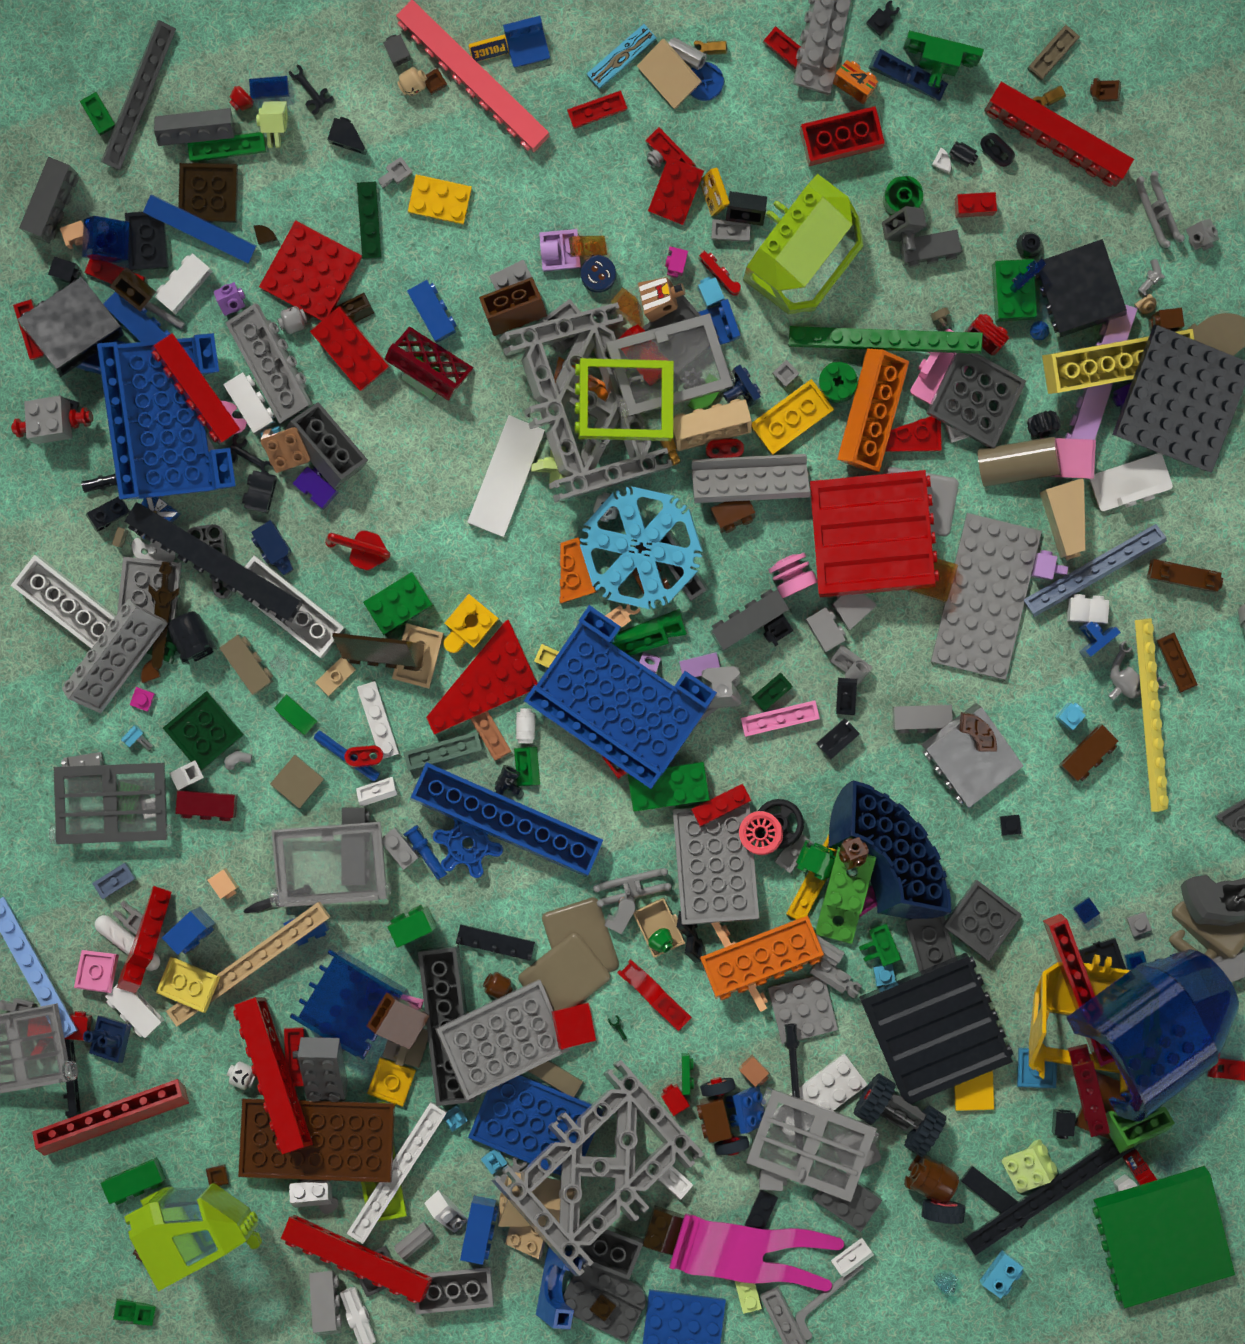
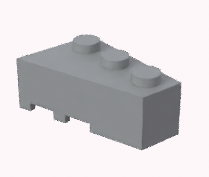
(325, 1303)

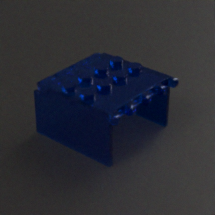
(346, 1002)

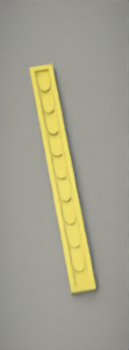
(1151, 714)

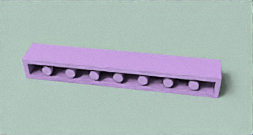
(1094, 399)

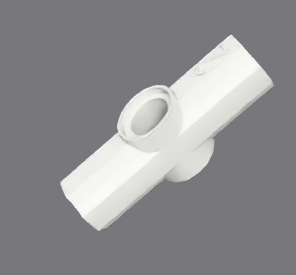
(357, 1316)

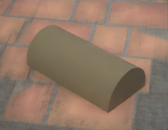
(1019, 461)

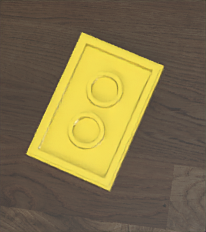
(188, 984)

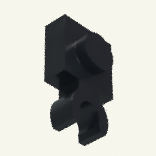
(881, 19)

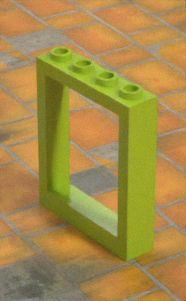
(581, 406)

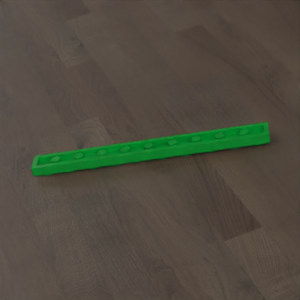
(885, 339)

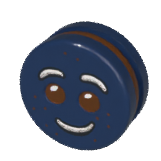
(598, 274)

